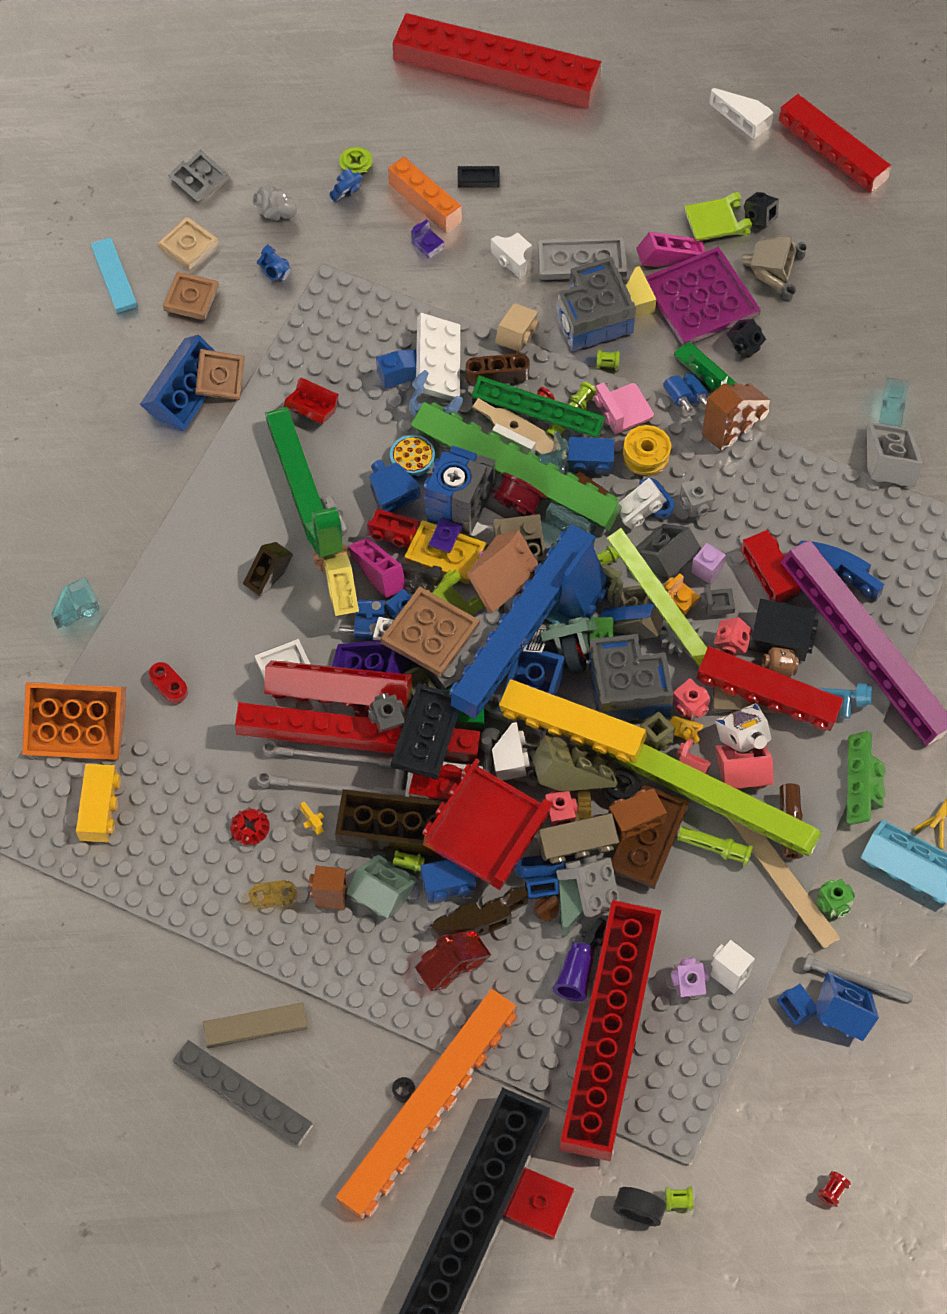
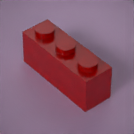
(765, 560)

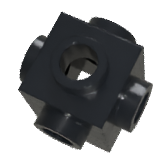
(761, 208)
(746, 336)

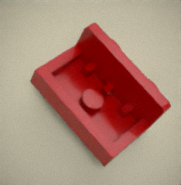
(312, 401)
(392, 528)

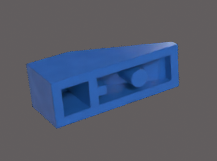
(396, 367)

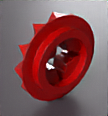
(247, 836)

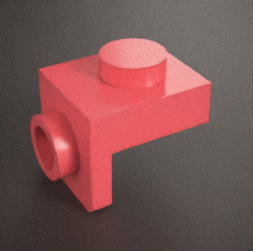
(692, 760)

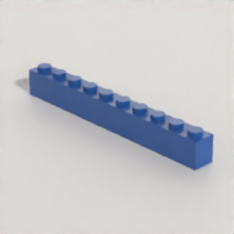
(517, 626)

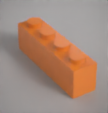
(425, 194)

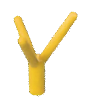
(933, 821)

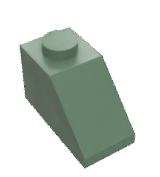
(570, 905)

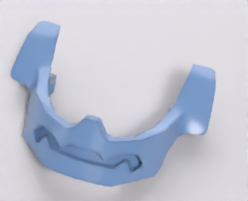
(418, 383)

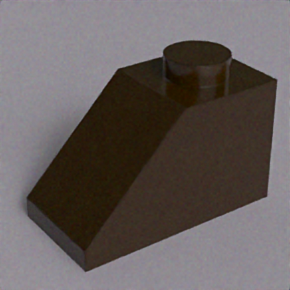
(267, 567)

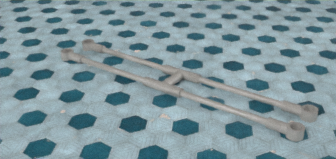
(382, 761)

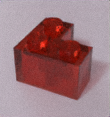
(450, 958)

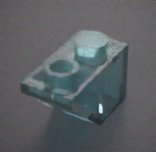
(74, 603)

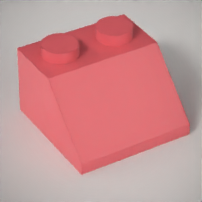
(746, 768)

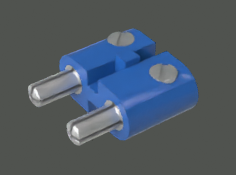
(686, 390)
(365, 619)

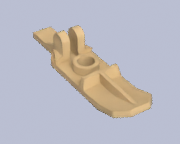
(505, 418)

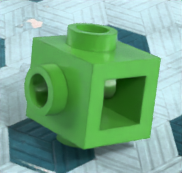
(835, 898)

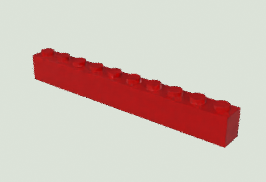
(337, 730)

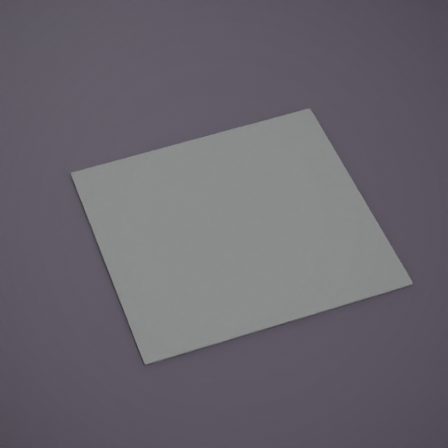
(192, 772)

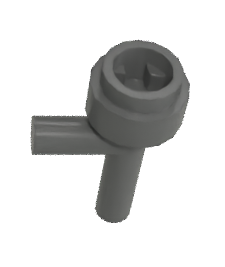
(487, 741)

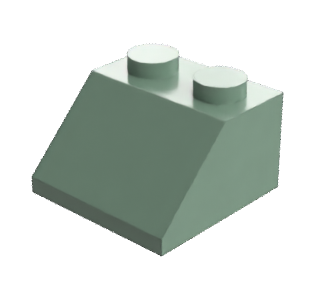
(381, 886)

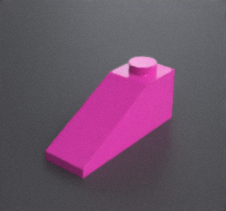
(667, 250)
(379, 567)

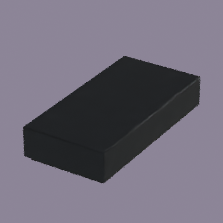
(478, 176)

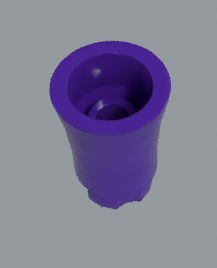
(575, 973)

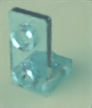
(558, 455)

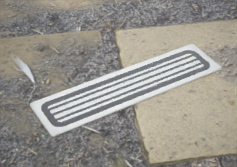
(536, 643)

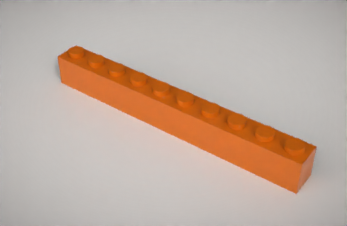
(426, 1105)

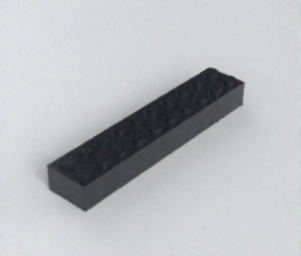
(478, 1206)

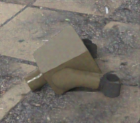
(774, 261)

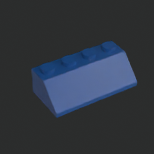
(173, 393)

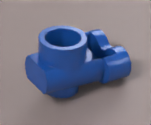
(347, 183)
(273, 265)

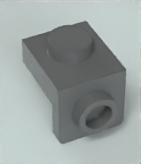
(717, 601)

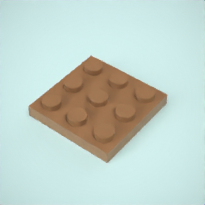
(430, 631)

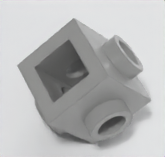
(696, 497)

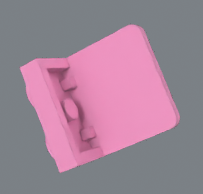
(622, 407)

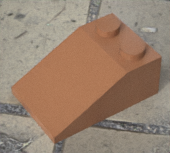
(502, 569)

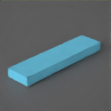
(113, 275)

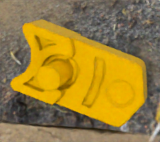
(686, 729)
(312, 819)

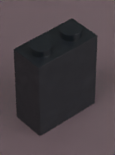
(783, 627)

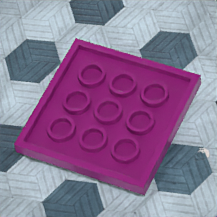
(701, 296)

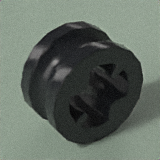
(395, 1088)

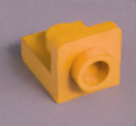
(681, 594)

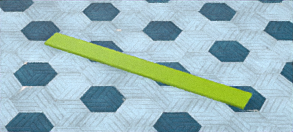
(658, 595)

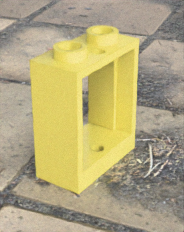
(341, 584)

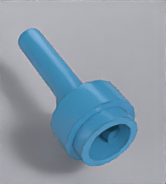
(862, 695)

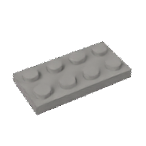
(561, 255)

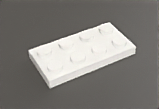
(439, 355)
(294, 653)

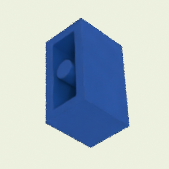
(591, 455)
(446, 880)

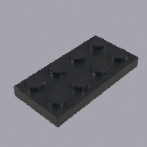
(426, 733)

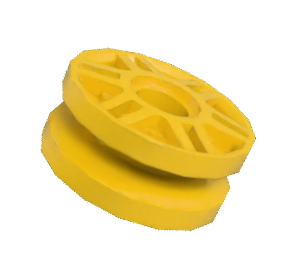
(642, 461)

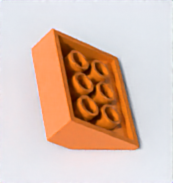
(73, 720)

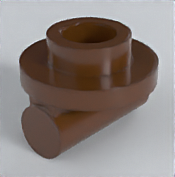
(547, 908)

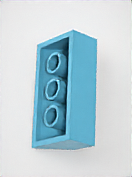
(908, 860)

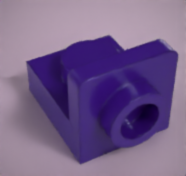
(425, 239)

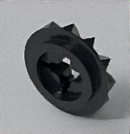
(626, 778)

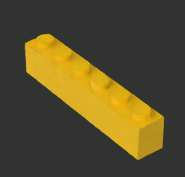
(573, 721)

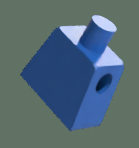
(392, 486)

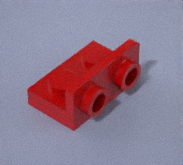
(434, 789)

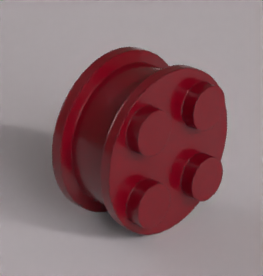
(518, 494)

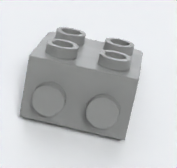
(595, 883)

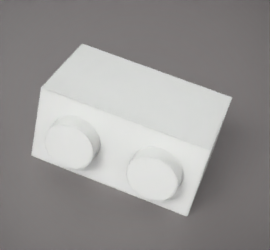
(731, 966)

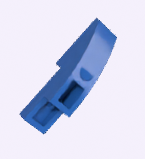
(851, 570)

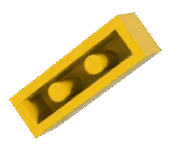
(98, 803)

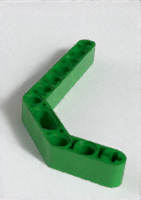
(320, 524)

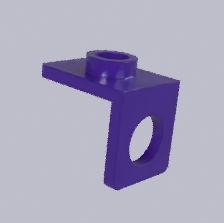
(445, 535)

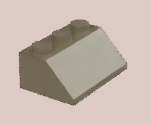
(577, 838)

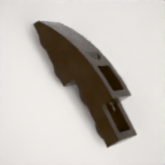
(485, 920)

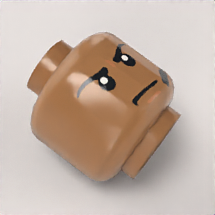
(781, 661)

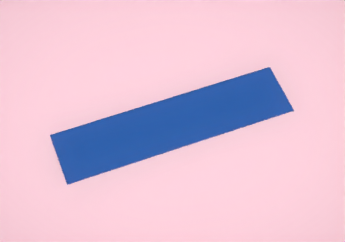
(628, 612)

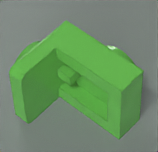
(604, 628)

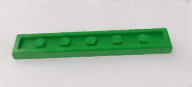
(538, 407)

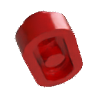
(167, 681)

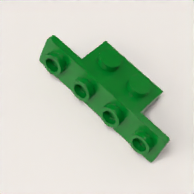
(702, 366)

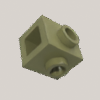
(658, 732)

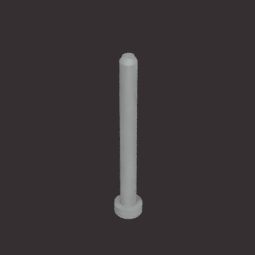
(811, 963)

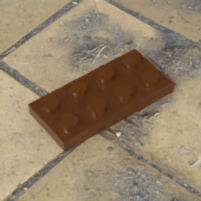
(645, 854)

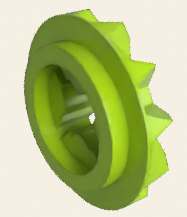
(356, 154)

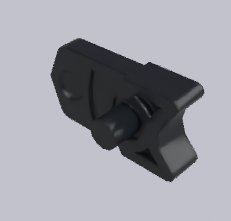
(593, 937)

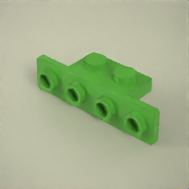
(865, 779)

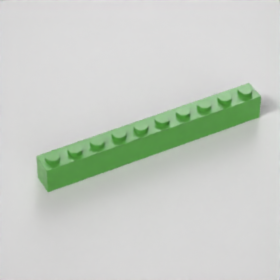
(558, 488)

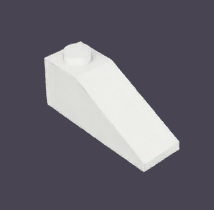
(744, 112)

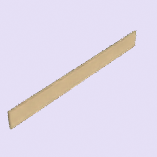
(788, 885)

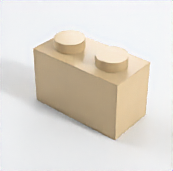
(517, 327)

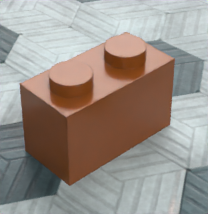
(637, 813)
(328, 887)

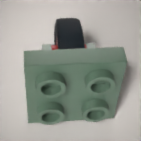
(571, 641)

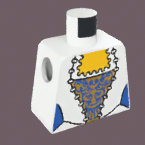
(744, 729)

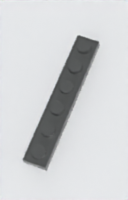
(243, 1093)

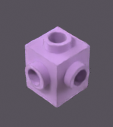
(696, 983)

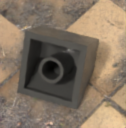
(669, 549)

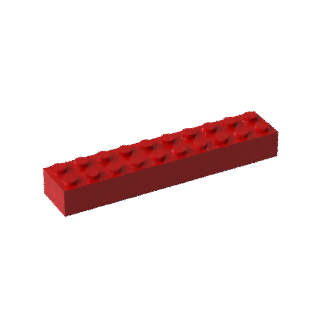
(497, 60)
(610, 1031)

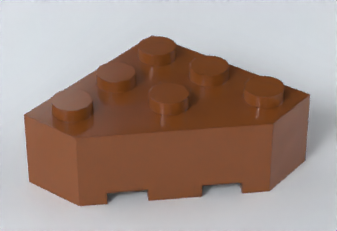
(733, 412)

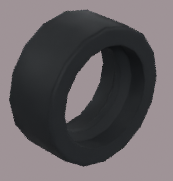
(639, 1206)

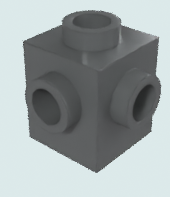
(386, 721)

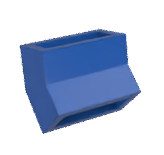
(538, 881)
(797, 1004)

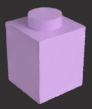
(708, 563)

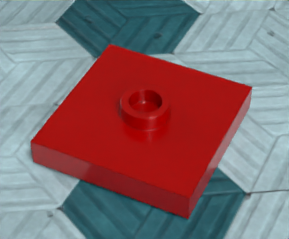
(540, 1203)

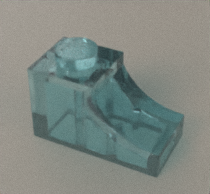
(894, 401)

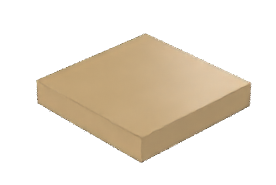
(188, 243)

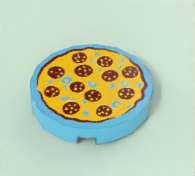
(413, 454)

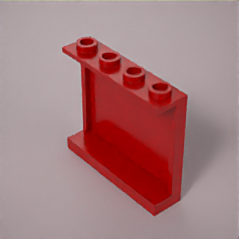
(485, 825)

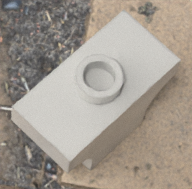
(512, 253)

